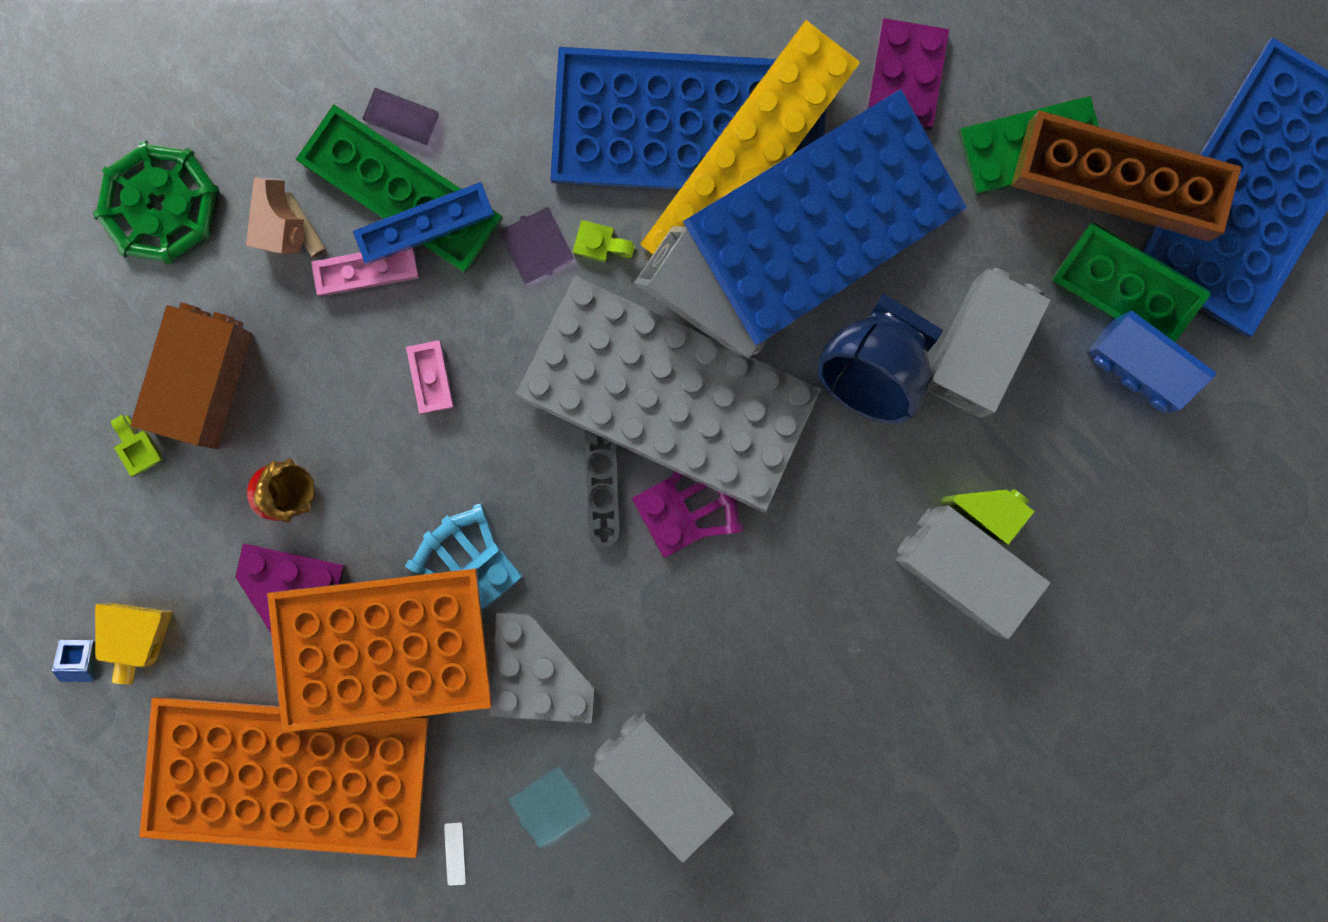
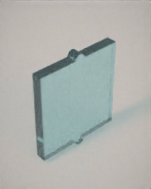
(548, 806)

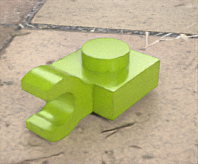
(597, 242)
(137, 450)

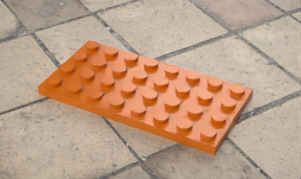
(239, 780)

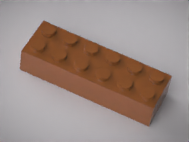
(1126, 176)

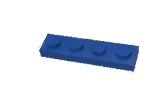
(423, 223)

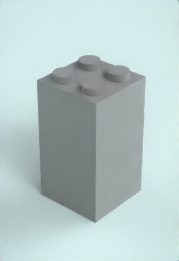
(686, 285)
(986, 342)
(971, 571)
(662, 786)

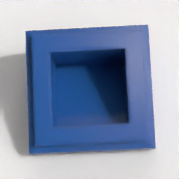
(74, 661)

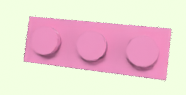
(351, 273)

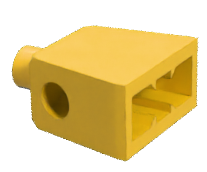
(128, 637)

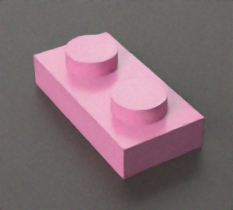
(430, 377)

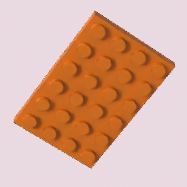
(379, 650)

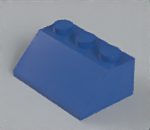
(1150, 362)

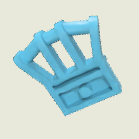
(493, 567)

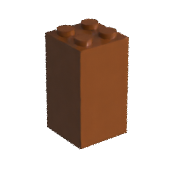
(192, 376)

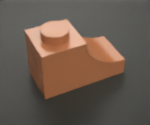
(271, 221)

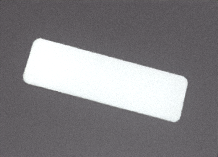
(454, 854)

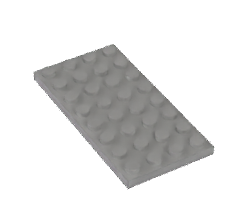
(668, 393)

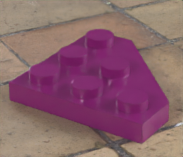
(271, 570)

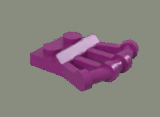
(671, 521)

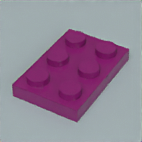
(910, 60)

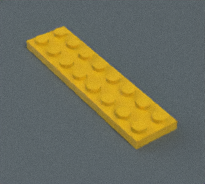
(766, 125)

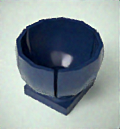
(886, 363)

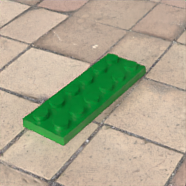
(387, 180)

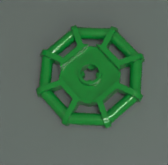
(137, 198)

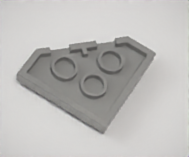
(535, 675)

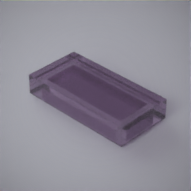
(400, 116)

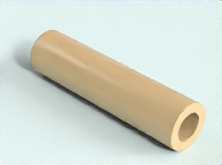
(311, 239)

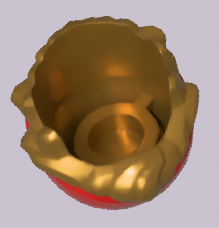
(281, 491)

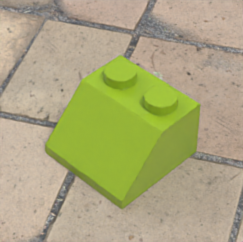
(994, 512)

